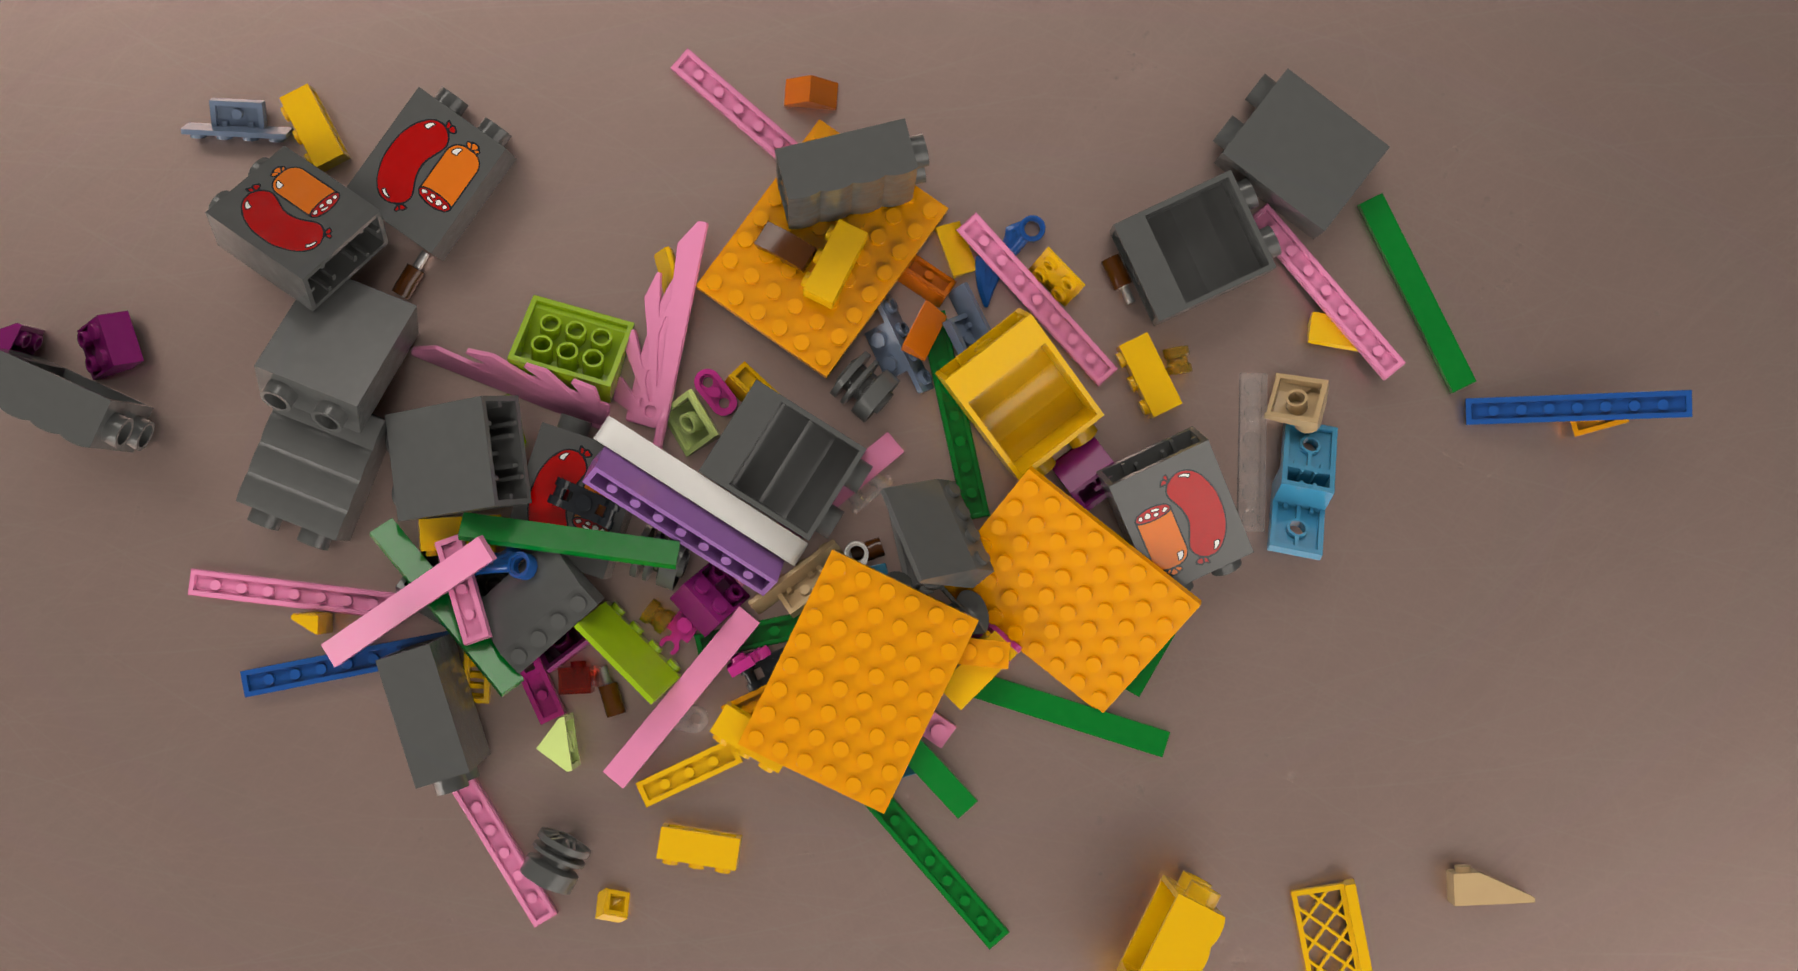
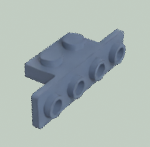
(237, 119)
(969, 323)
(886, 345)

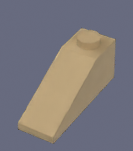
(1473, 887)

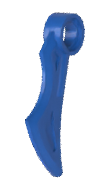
(1015, 240)
(508, 561)

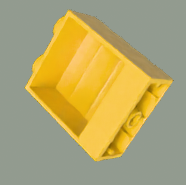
(1021, 395)
(1176, 927)

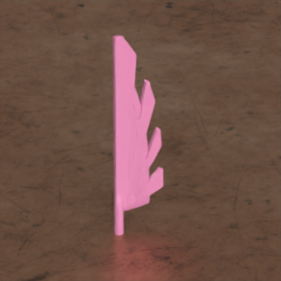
(667, 325)
(542, 390)

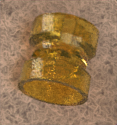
(1179, 366)
(657, 616)

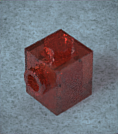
(577, 678)

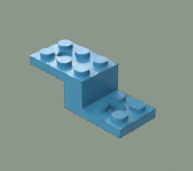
(1302, 491)

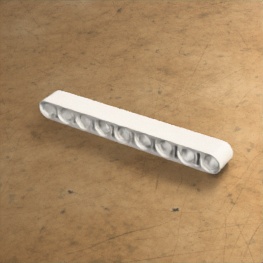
(700, 490)

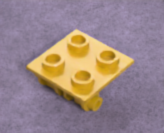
(1056, 277)

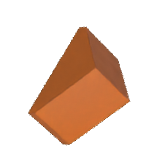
(811, 93)

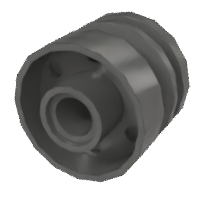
(863, 385)
(665, 577)
(554, 864)

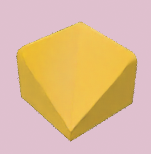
(612, 905)

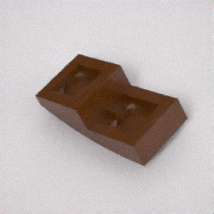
(785, 246)

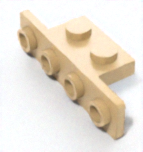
(797, 584)

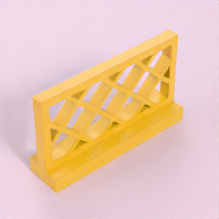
(1354, 926)

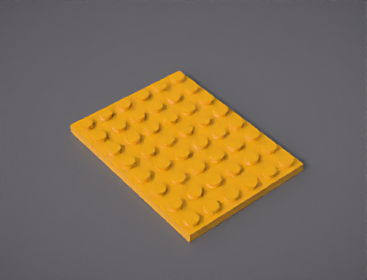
(770, 292)
(1075, 591)
(858, 681)

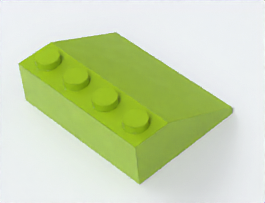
(572, 344)
(629, 650)

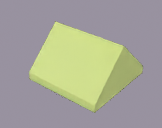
(691, 423)
(561, 743)

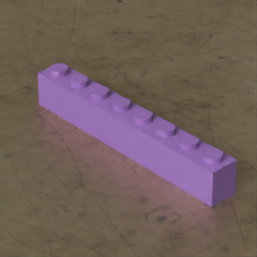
(683, 521)

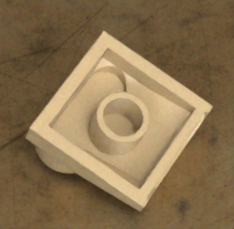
(1298, 401)

